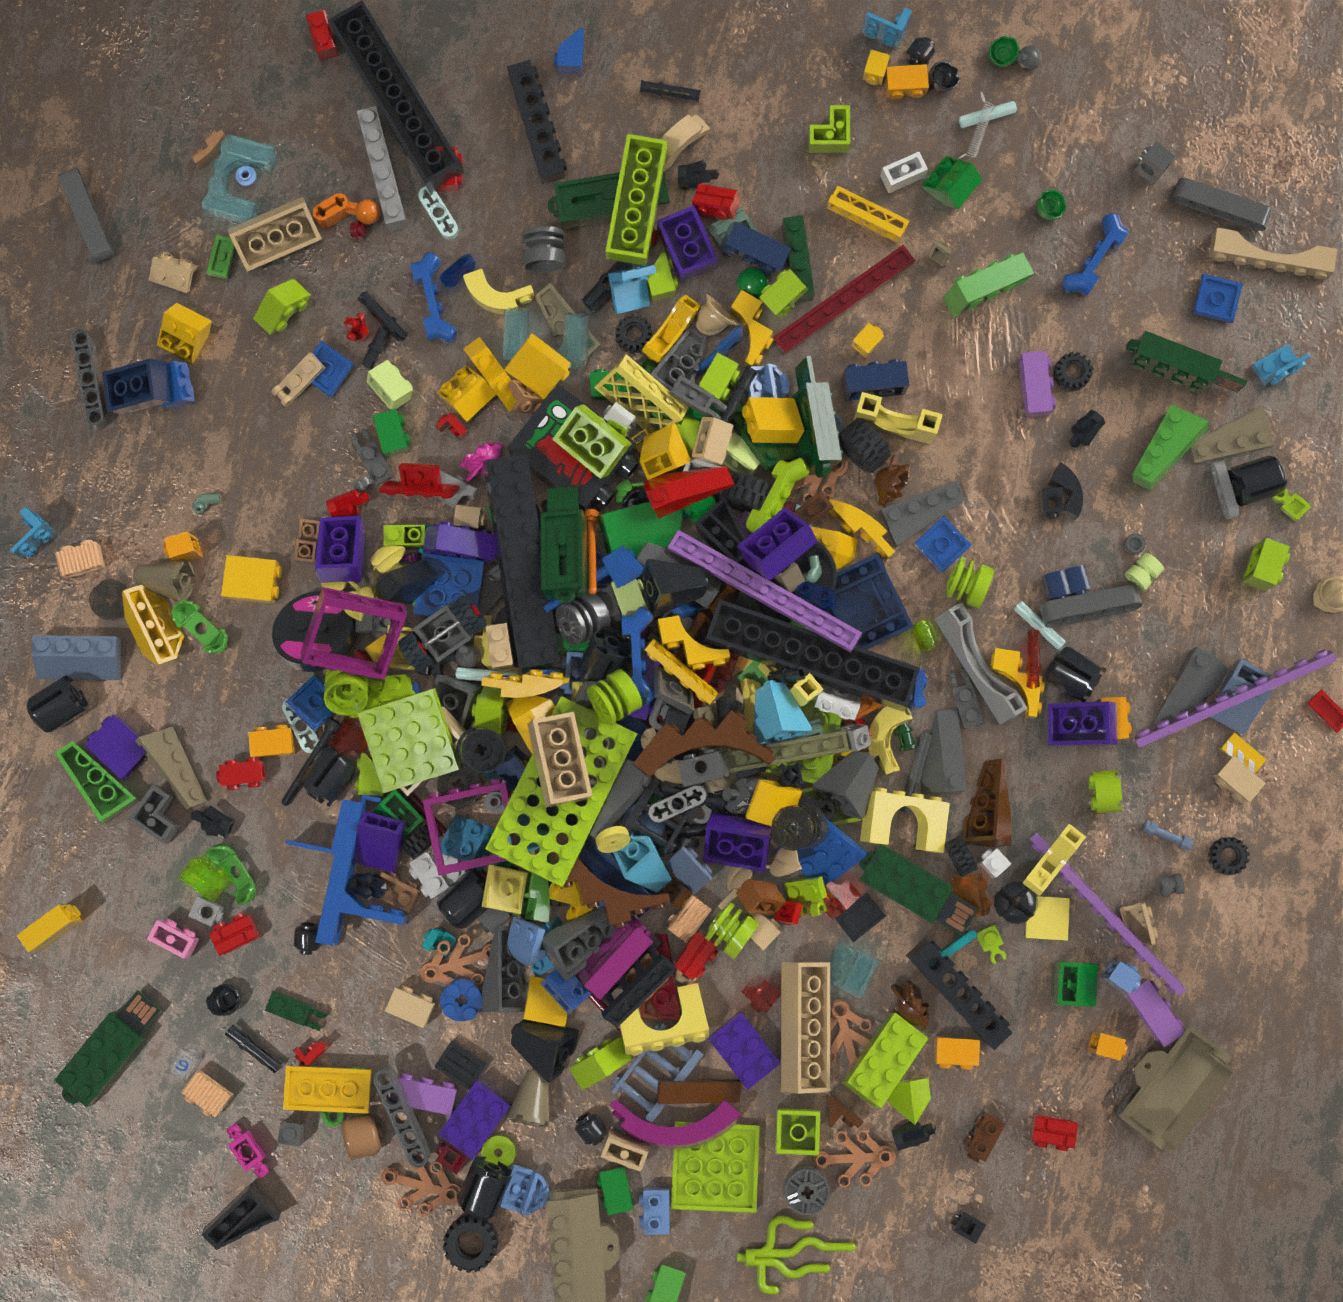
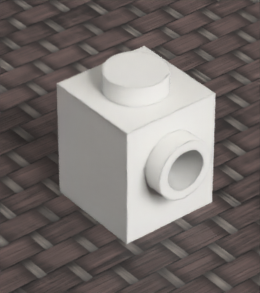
(994, 862)

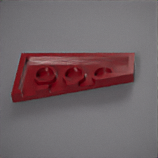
(665, 1001)

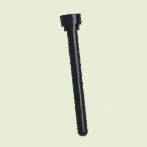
(331, 727)

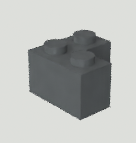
(150, 814)

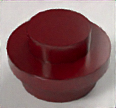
(358, 230)

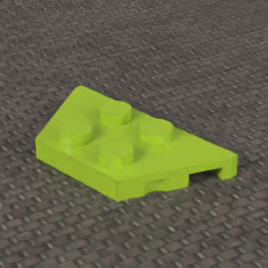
(386, 691)

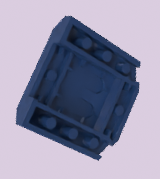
(869, 602)

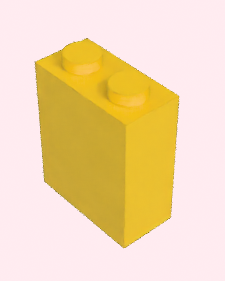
(538, 366)
(773, 420)
(251, 579)
(50, 927)

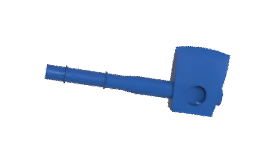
(722, 347)
(621, 567)

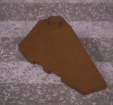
(990, 814)

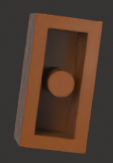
(760, 897)

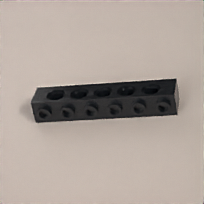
(519, 74)
(998, 1029)

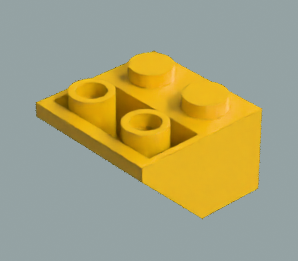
(183, 332)
(466, 393)
(663, 452)

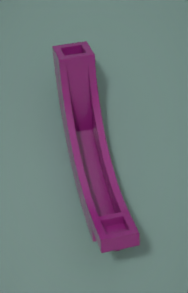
(678, 1137)

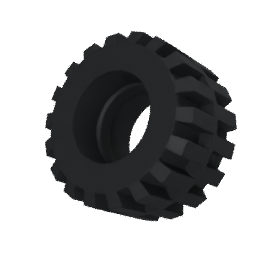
(864, 445)
(747, 492)
(463, 1260)

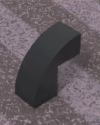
(1065, 478)

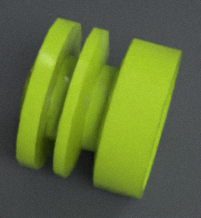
(969, 582)
(345, 692)
(614, 697)
(732, 930)

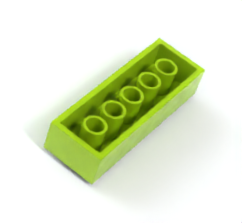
(636, 199)

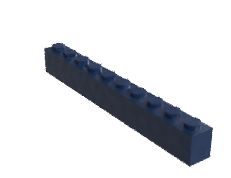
(601, 863)

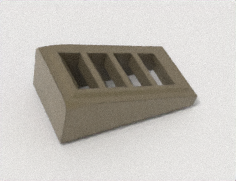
(940, 253)

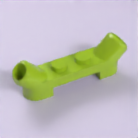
(785, 477)

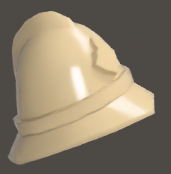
(714, 317)
(1329, 594)

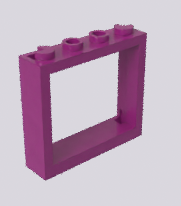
(363, 605)
(455, 794)
(615, 957)

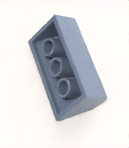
(77, 657)

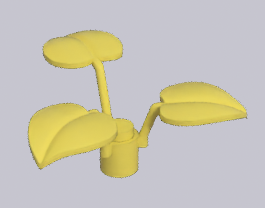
(383, 561)

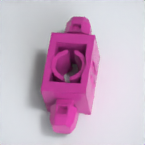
(259, 1168)

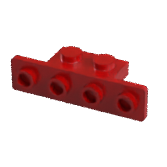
(419, 480)

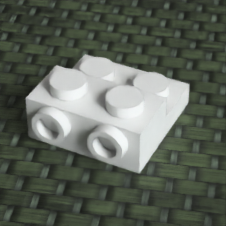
(838, 702)
(425, 869)

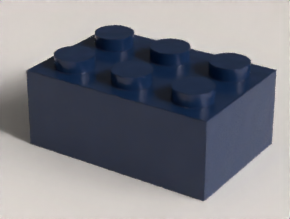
(754, 248)
(875, 379)
(136, 386)

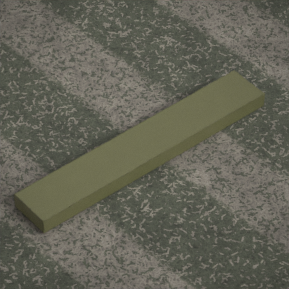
(790, 751)

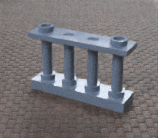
(678, 1074)

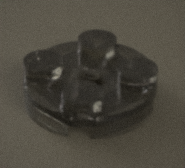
(98, 599)

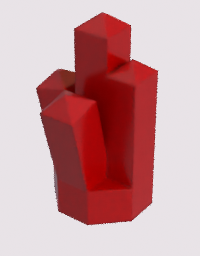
(356, 328)
(346, 504)

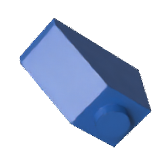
(570, 54)

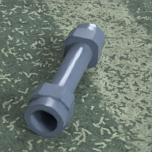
(1184, 842)

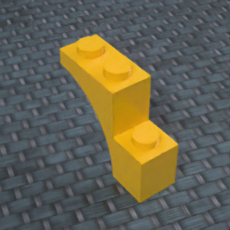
(747, 309)
(672, 329)
(491, 371)
(696, 655)
(1007, 664)
(570, 896)

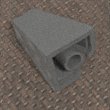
(849, 784)

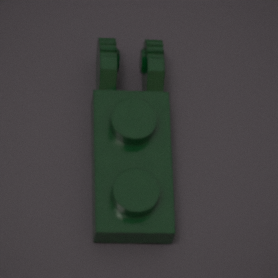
(293, 1010)

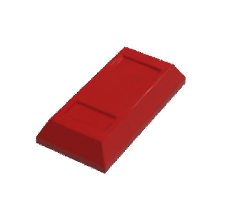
(1327, 710)

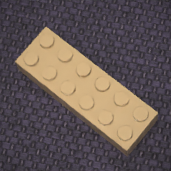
(805, 1027)

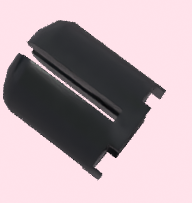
(1258, 480)
(604, 654)
(1074, 673)
(56, 705)
(327, 775)
(463, 900)
(1004, 906)
(484, 1188)

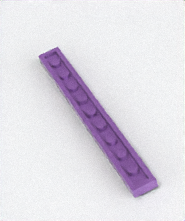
(764, 591)
(1240, 695)
(1113, 921)

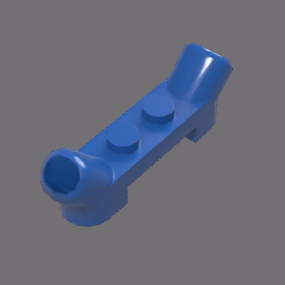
(1114, 236)
(422, 275)
(632, 627)

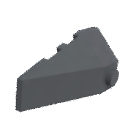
(661, 553)

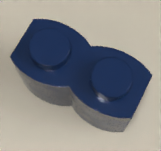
(1066, 582)

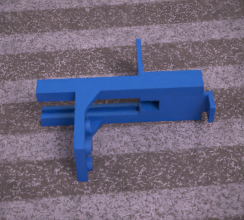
(338, 896)

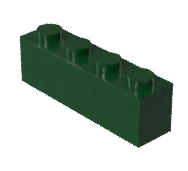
(798, 257)

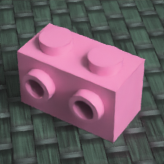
(173, 938)

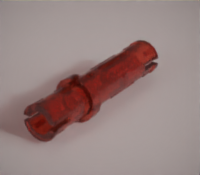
(1033, 664)

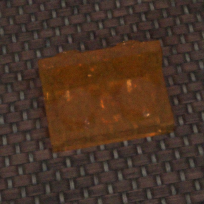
(972, 890)

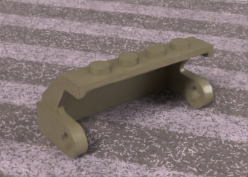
(1177, 1089)
(580, 1245)

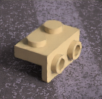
(172, 272)
(1137, 919)

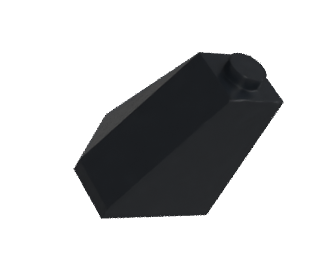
(406, 580)
(671, 585)
(544, 1046)

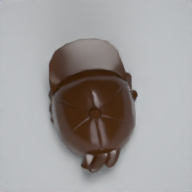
(891, 480)
(910, 1004)

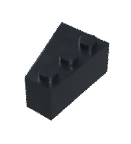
(722, 531)
(241, 1216)

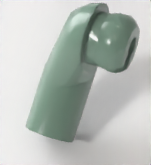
(204, 501)
(815, 570)

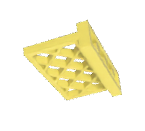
(650, 390)

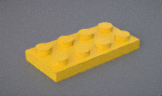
(327, 1089)

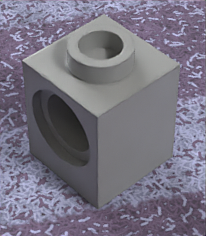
(857, 736)
(197, 911)

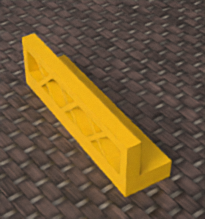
(866, 218)

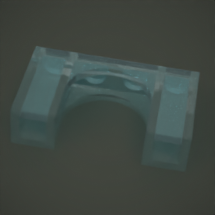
(235, 154)
(575, 335)

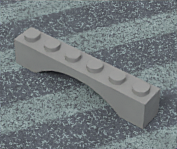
(382, 169)
(958, 629)

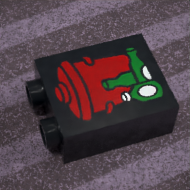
(558, 467)

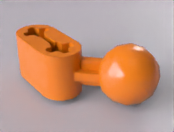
(366, 211)

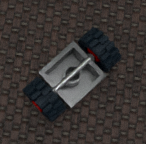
(442, 632)

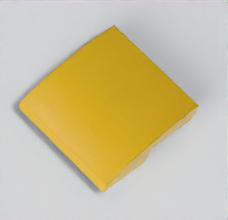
(769, 799)
(541, 1005)

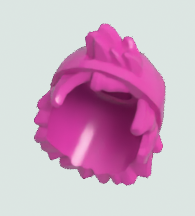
(473, 461)

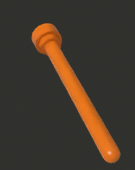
(592, 520)

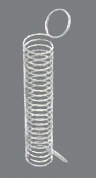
(975, 154)

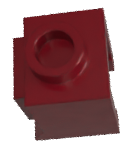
(459, 1161)

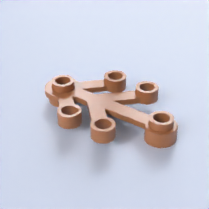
(815, 481)
(454, 963)
(846, 1034)
(858, 1158)
(425, 1187)

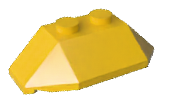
(840, 545)
(152, 624)
(526, 709)

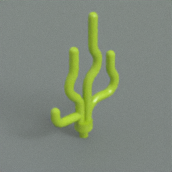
(766, 1255)

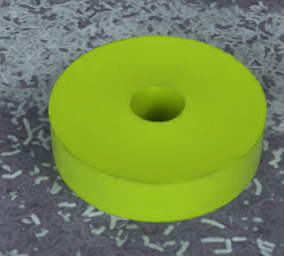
(499, 1142)

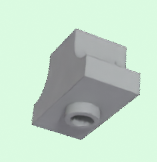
(465, 492)

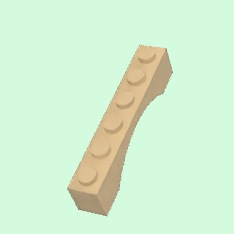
(1233, 247)

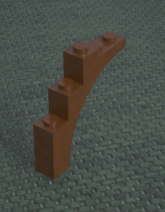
(700, 734)
(615, 902)

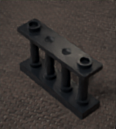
(643, 806)
(641, 988)

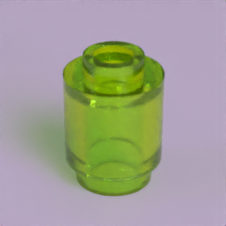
(925, 635)

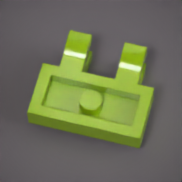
(807, 890)

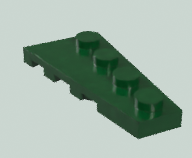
(767, 453)

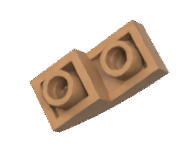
(207, 155)
(307, 540)

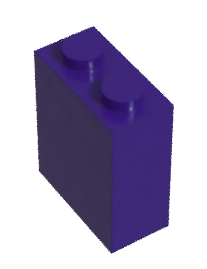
(116, 747)
(379, 842)

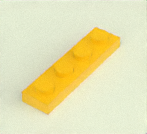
(687, 677)

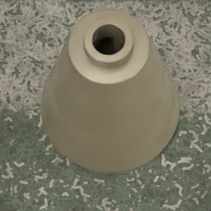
(167, 578)
(531, 1101)

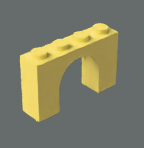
(915, 427)
(930, 815)
(691, 1026)

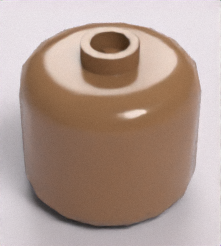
(361, 1136)

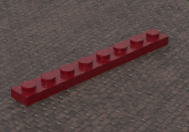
(843, 299)

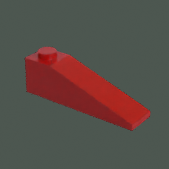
(680, 489)

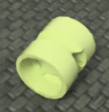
(1142, 573)

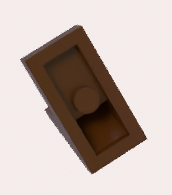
(677, 892)
(836, 1109)

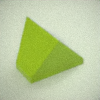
(911, 1098)

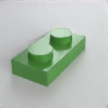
(221, 257)

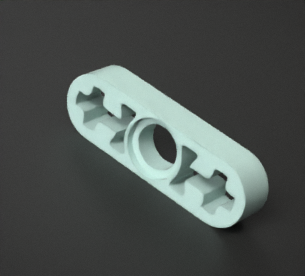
(451, 222)
(303, 742)

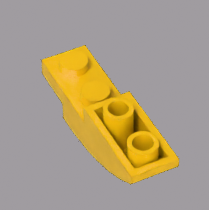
(854, 519)
(530, 684)

